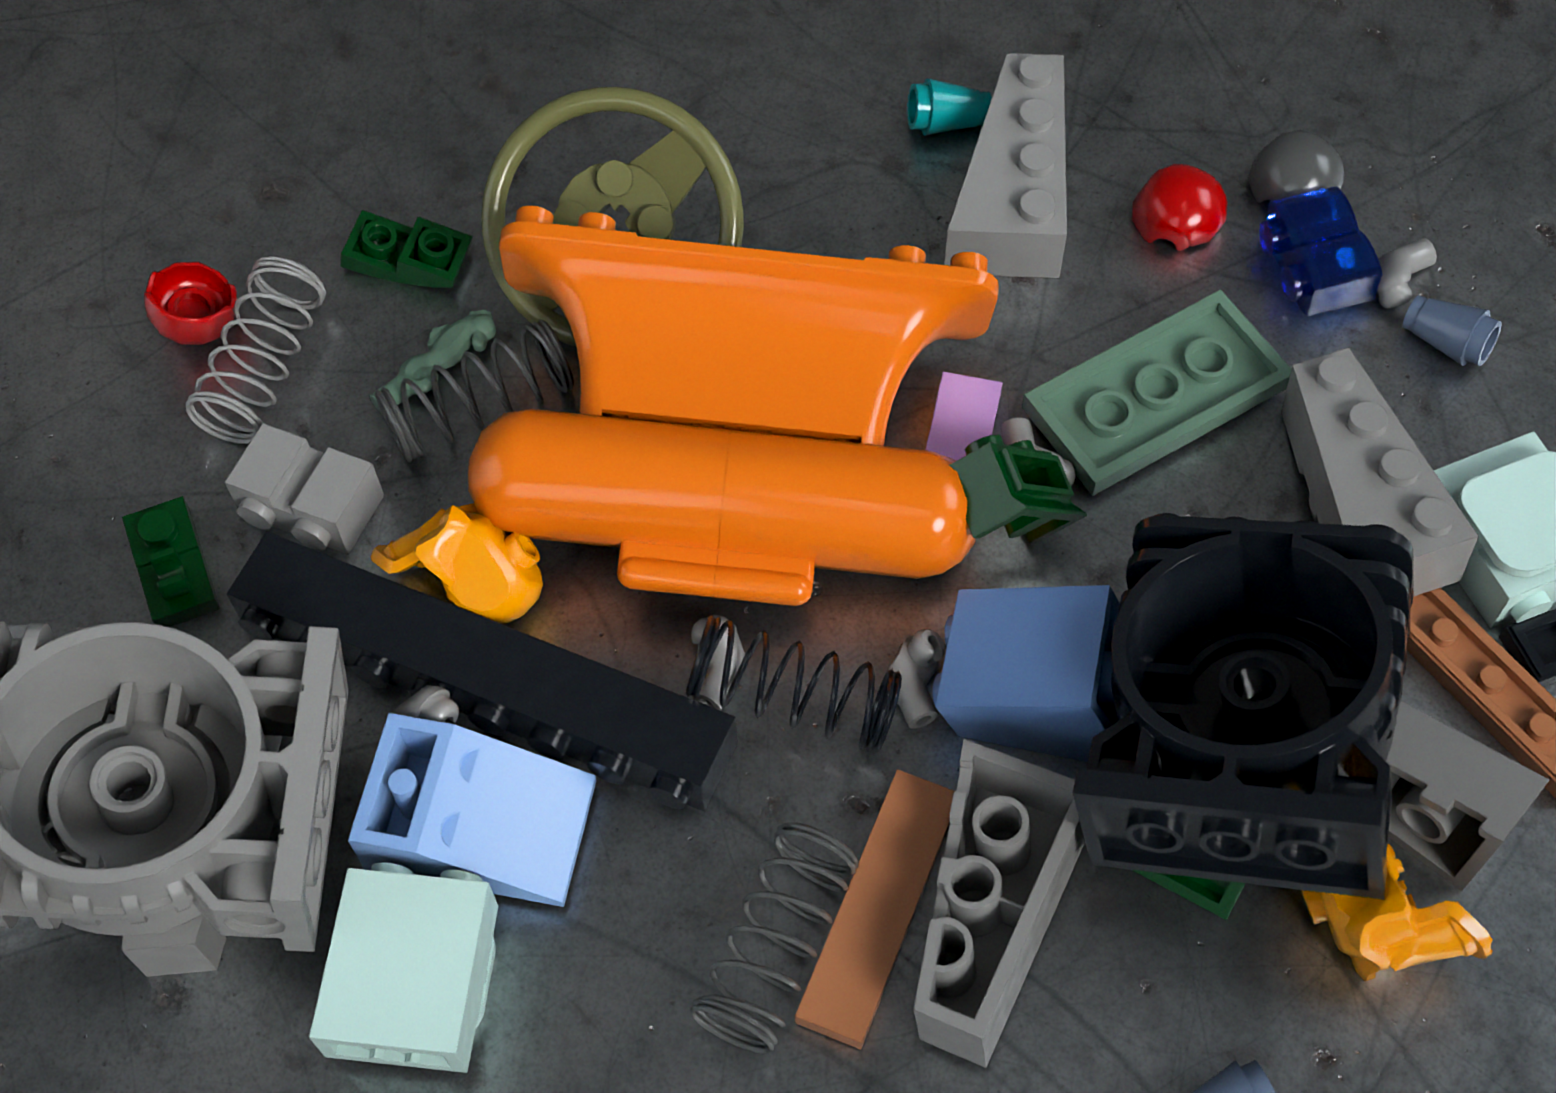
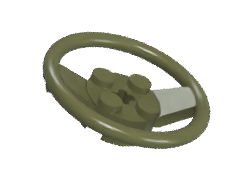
(647, 186)

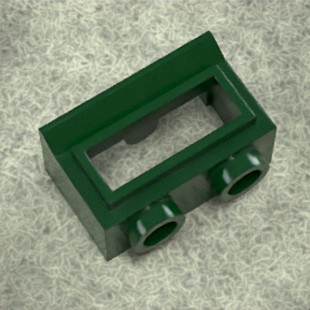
(1015, 489)

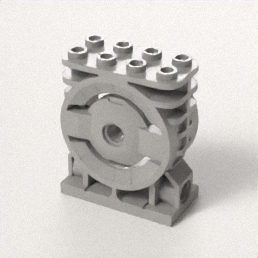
(166, 852)

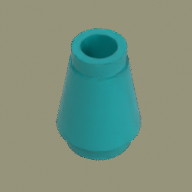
(945, 106)

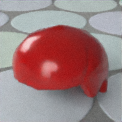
(1180, 206)
(189, 302)

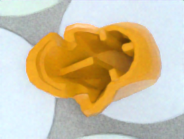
(475, 560)
(1394, 930)

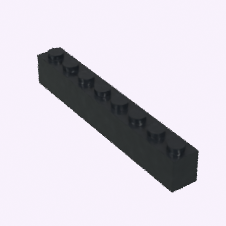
(492, 672)

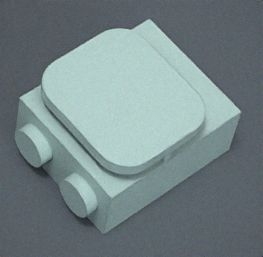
(1512, 508)
(407, 968)

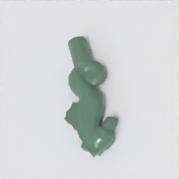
(446, 350)

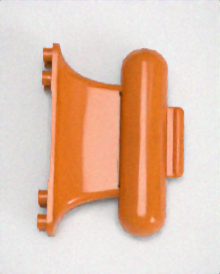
(732, 411)

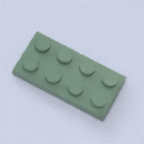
(1156, 391)

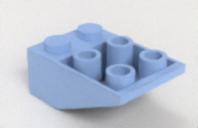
(472, 806)

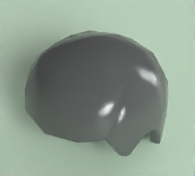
(1294, 166)

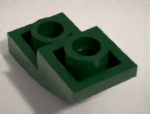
(407, 255)

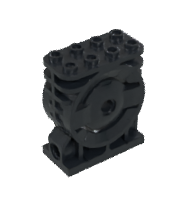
(1238, 786)

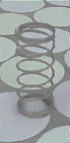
(289, 267)

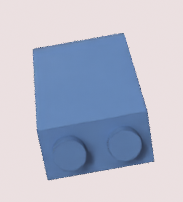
(1030, 667)

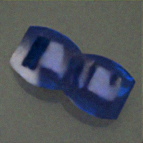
(1320, 251)

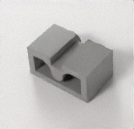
(303, 490)

